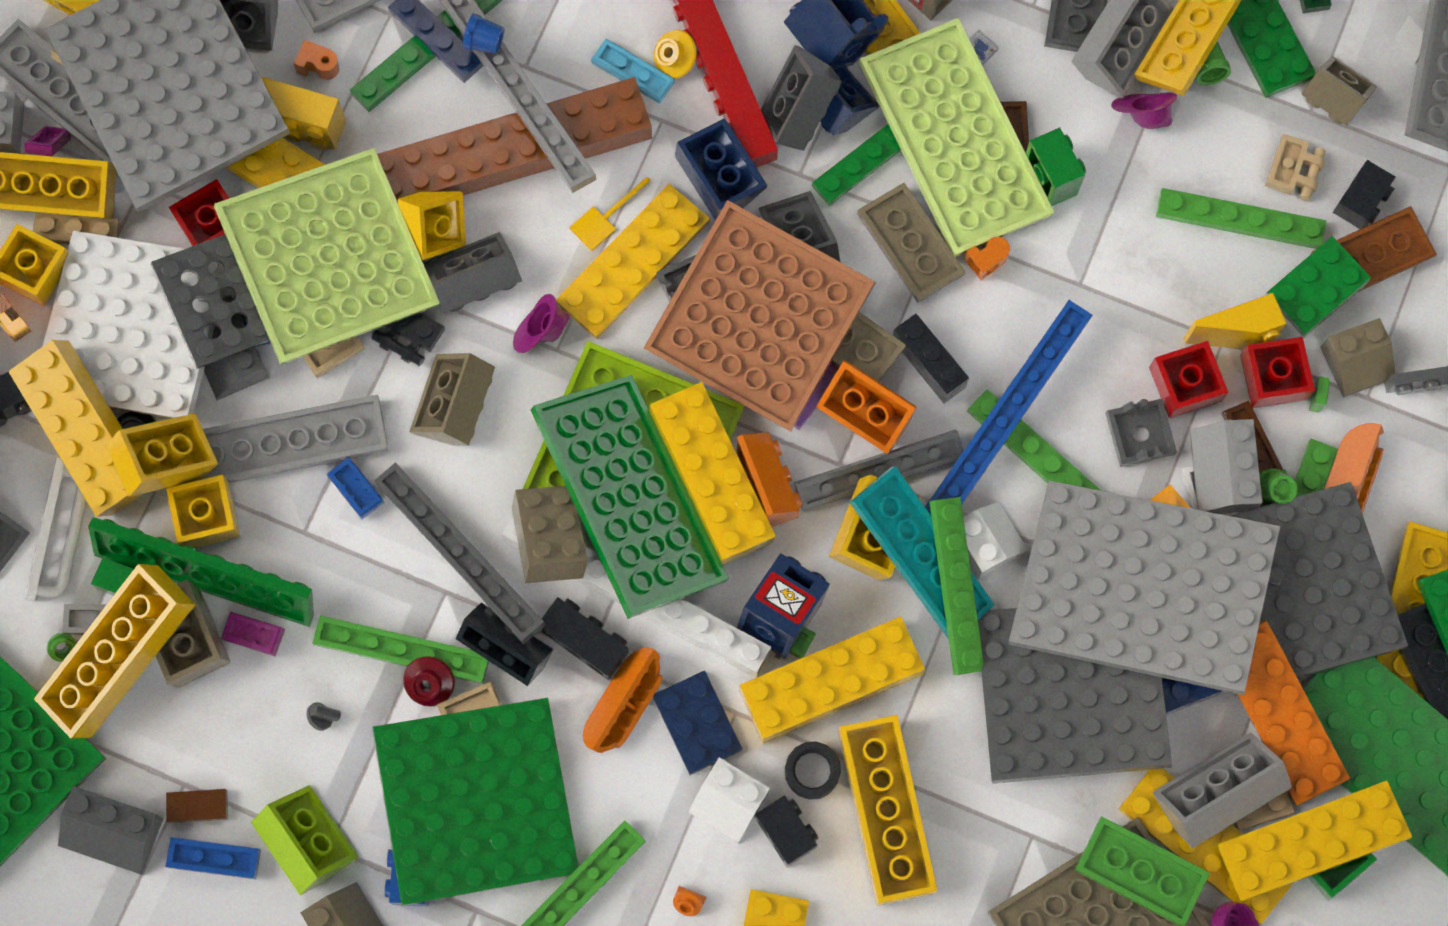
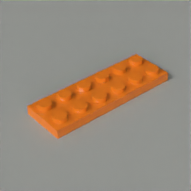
(1289, 721)

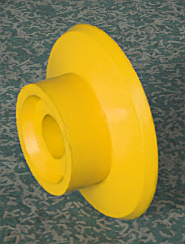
(683, 53)

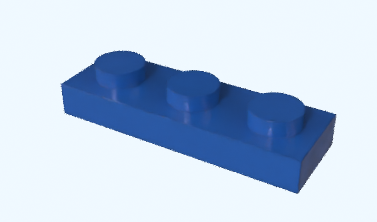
(213, 858)

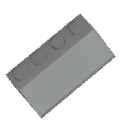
(1120, 42)
(1223, 789)

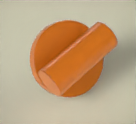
(688, 902)

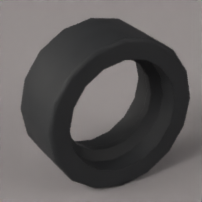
(832, 759)

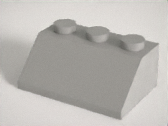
(1226, 467)

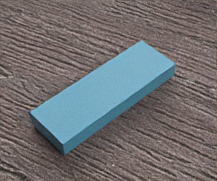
(625, 65)

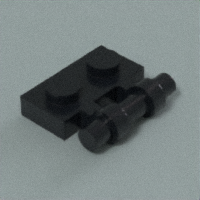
(416, 328)

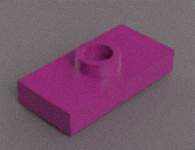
(47, 141)
(253, 634)

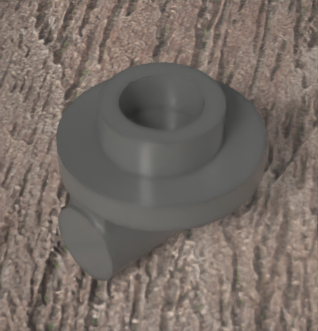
(321, 717)

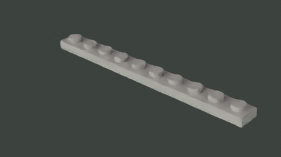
(527, 104)

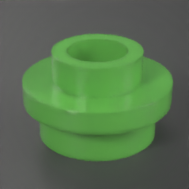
(54, 641)

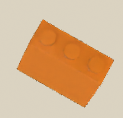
(867, 407)
(768, 477)

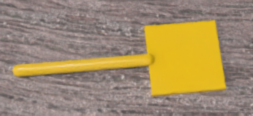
(594, 227)

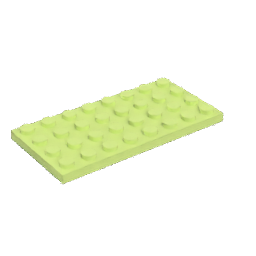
(956, 137)

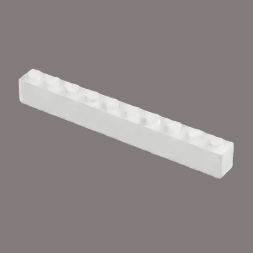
(680, 618)

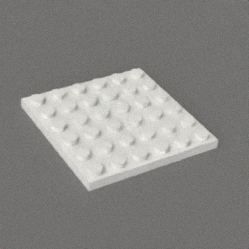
(124, 326)

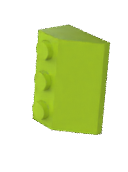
(304, 839)

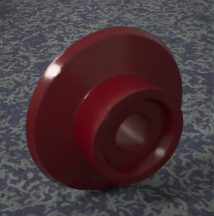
(436, 673)

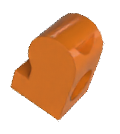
(316, 59)
(989, 258)

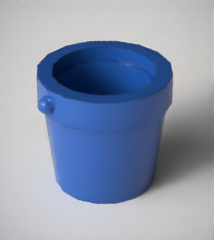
(482, 35)

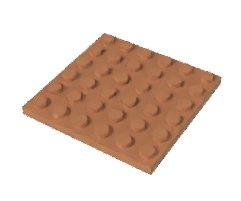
(759, 315)

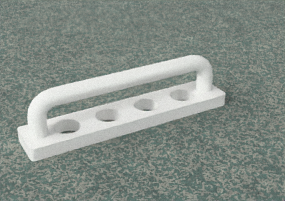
(33, 587)

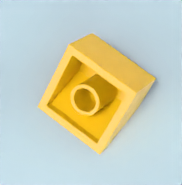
(435, 221)

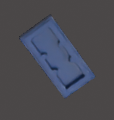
(355, 488)

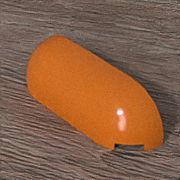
(1358, 460)
(623, 701)

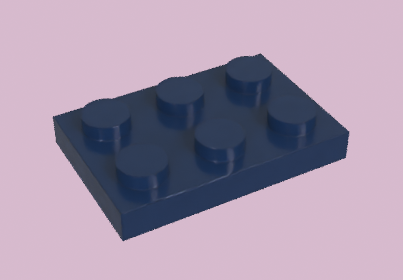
(697, 722)

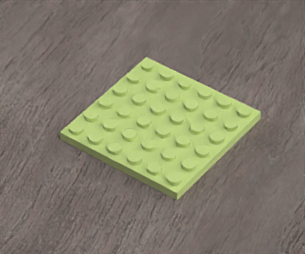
(326, 255)

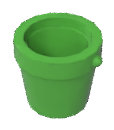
(1215, 68)
(1277, 486)

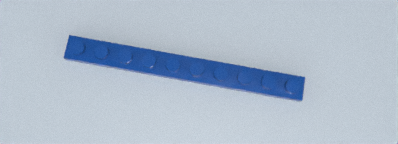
(1013, 404)

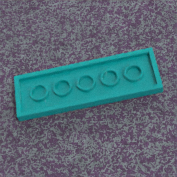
(907, 537)

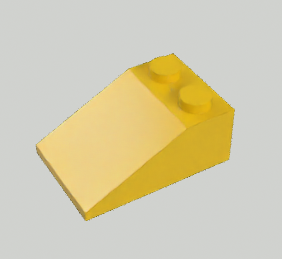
(1239, 326)

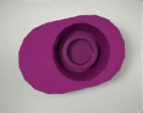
(1147, 110)
(542, 324)

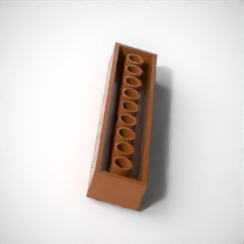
(507, 151)

